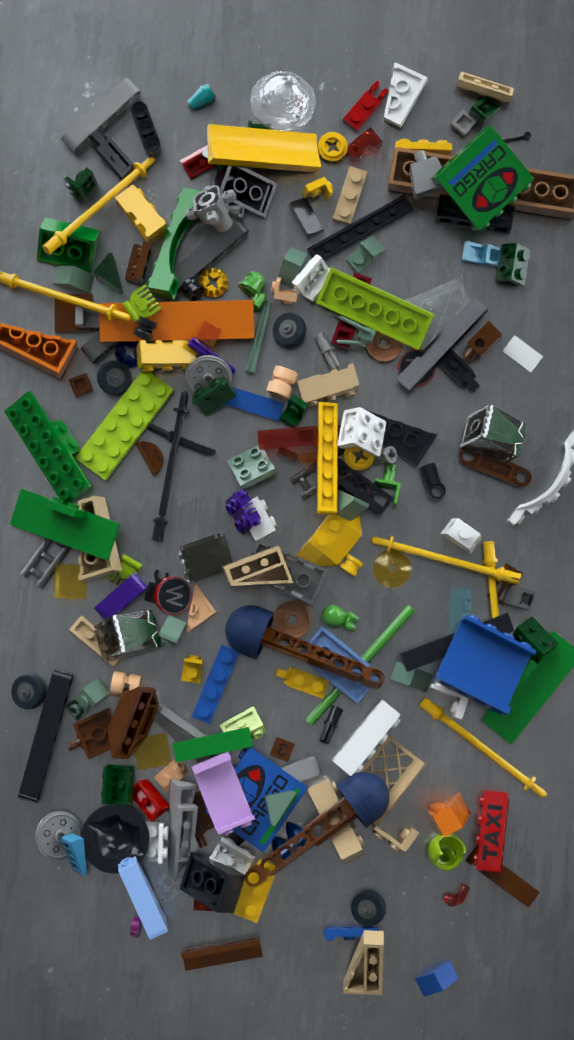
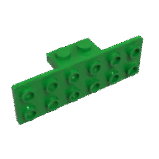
(50, 447)
(65, 524)
(533, 690)

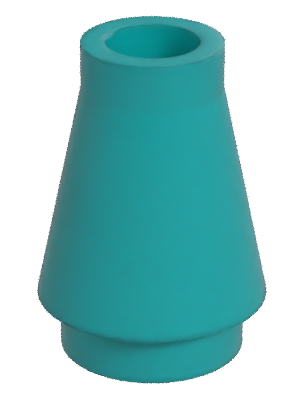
(201, 97)

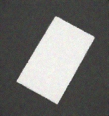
(522, 353)

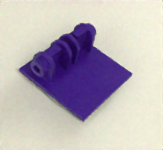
(235, 507)

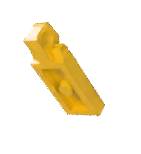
(304, 681)

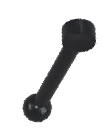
(527, 135)

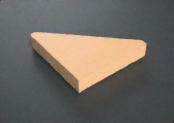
(199, 610)

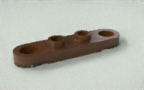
(496, 468)

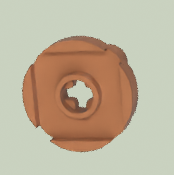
(383, 354)
(296, 609)

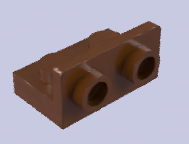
(138, 263)

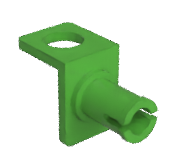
(388, 481)

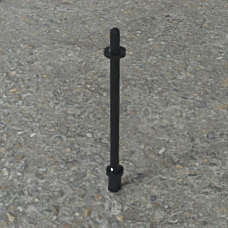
(161, 520)

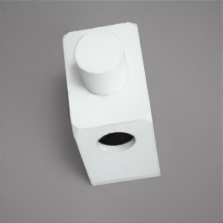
(461, 535)

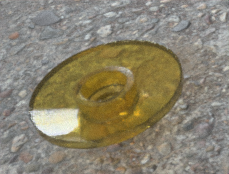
(387, 577)

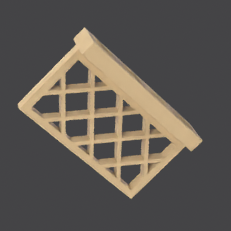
(405, 779)

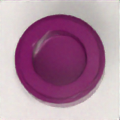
(136, 927)

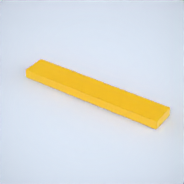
(327, 458)

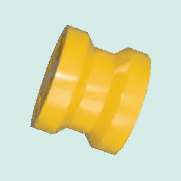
(351, 565)

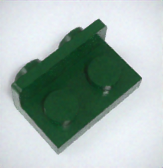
(83, 184)
(214, 395)

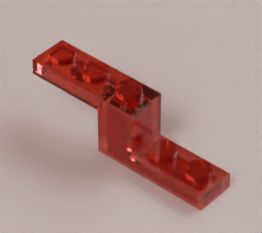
(289, 437)

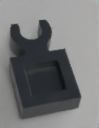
(149, 596)

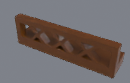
(222, 953)

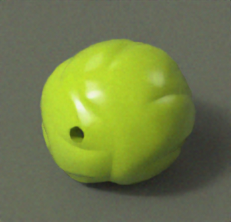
(448, 850)

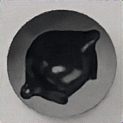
(113, 835)

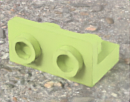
(248, 718)

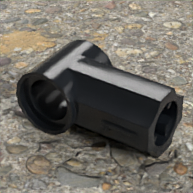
(432, 480)

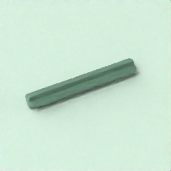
(258, 337)

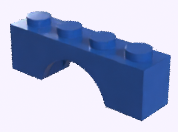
(215, 684)

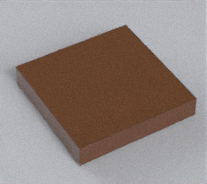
(66, 315)

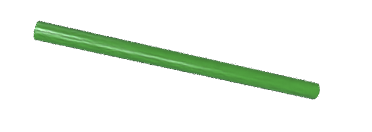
(368, 656)

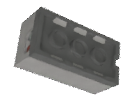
(305, 575)

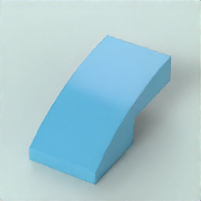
(481, 254)

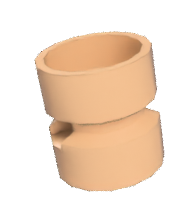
(282, 382)
(119, 682)

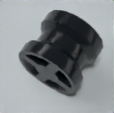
(192, 288)

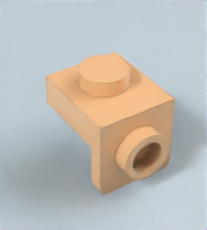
(286, 296)
(173, 770)

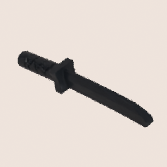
(183, 442)

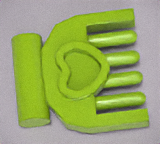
(139, 306)
(129, 567)

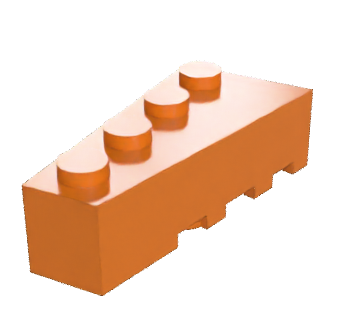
(39, 350)
(449, 814)

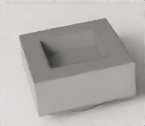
(463, 123)

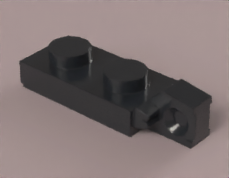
(111, 154)
(459, 371)

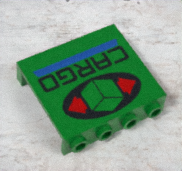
(484, 177)

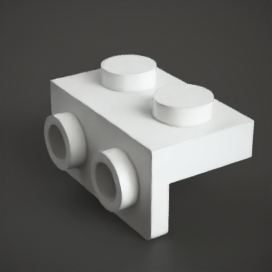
(311, 278)
(232, 855)

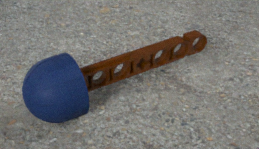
(251, 629)
(363, 798)

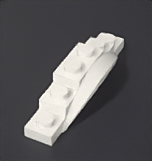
(551, 494)

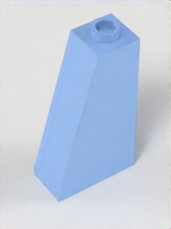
(143, 897)

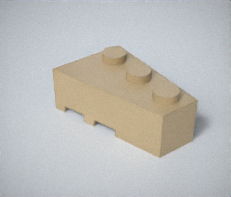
(329, 386)
(260, 568)
(366, 966)

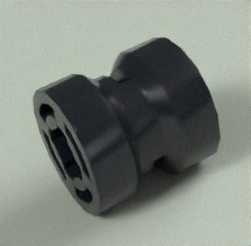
(145, 328)

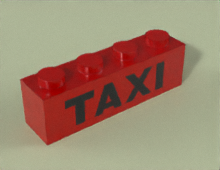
(492, 832)

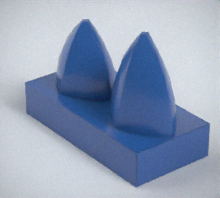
(291, 831)

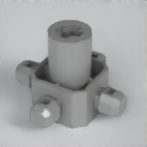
(212, 207)

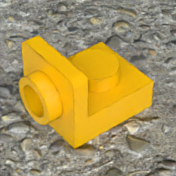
(317, 187)
(192, 669)

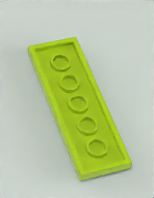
(375, 308)
(124, 424)

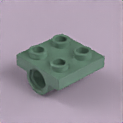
(251, 467)

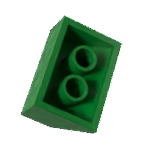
(77, 252)

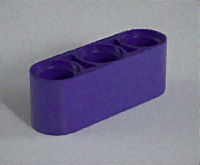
(121, 597)

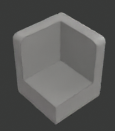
(86, 318)

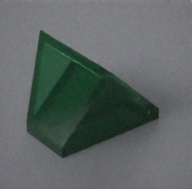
(108, 274)

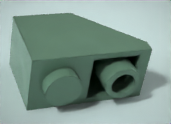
(172, 630)
(87, 699)

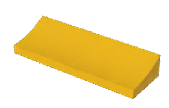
(262, 148)

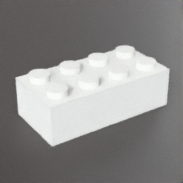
(366, 737)

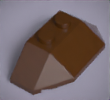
(132, 721)

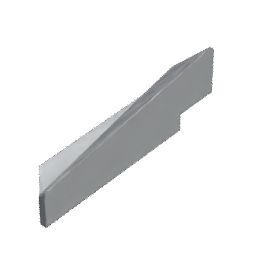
(178, 727)
(181, 825)

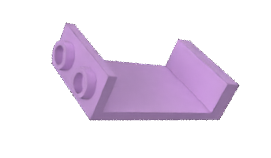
(222, 794)

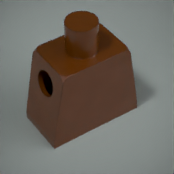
(488, 335)

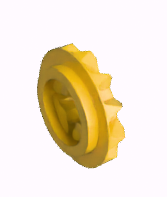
(331, 138)
(222, 282)
(361, 463)

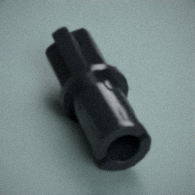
(330, 724)

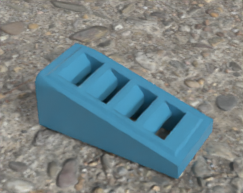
(76, 852)

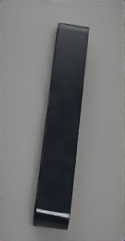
(45, 736)

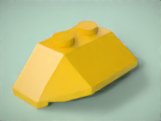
(331, 540)

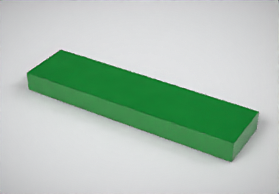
(212, 744)

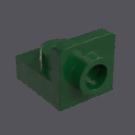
(295, 411)

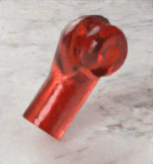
(458, 898)

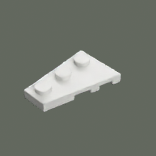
(404, 92)

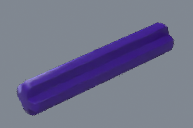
(203, 350)

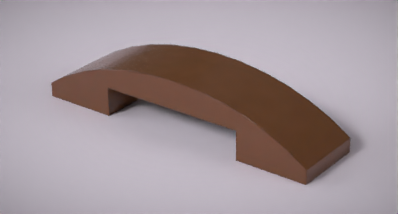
(509, 882)

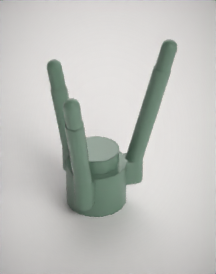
(365, 334)

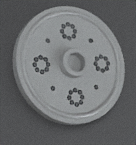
(204, 370)
(51, 830)

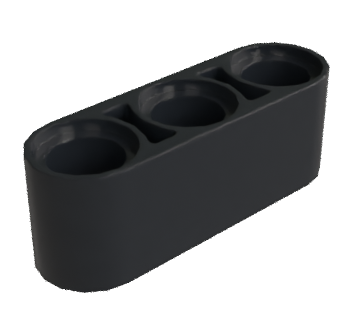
(146, 121)

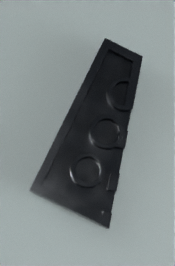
(409, 441)

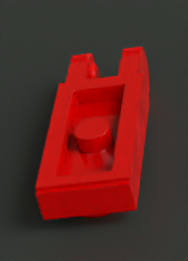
(364, 107)

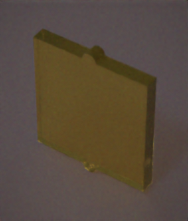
(66, 582)
(153, 752)

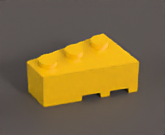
(142, 214)
(164, 355)
(253, 899)

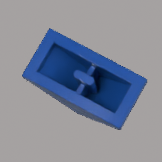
(437, 979)

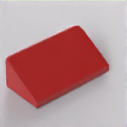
(195, 163)
(149, 799)

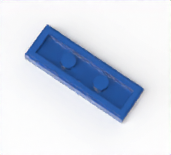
(256, 404)

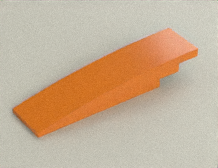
(183, 320)

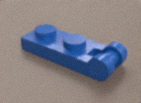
(346, 932)

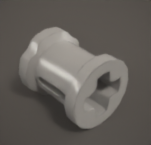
(384, 456)

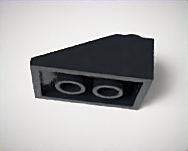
(251, 189)
(212, 883)

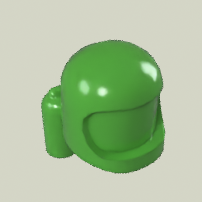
(253, 286)
(336, 617)

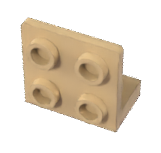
(407, 837)

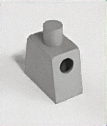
(422, 172)

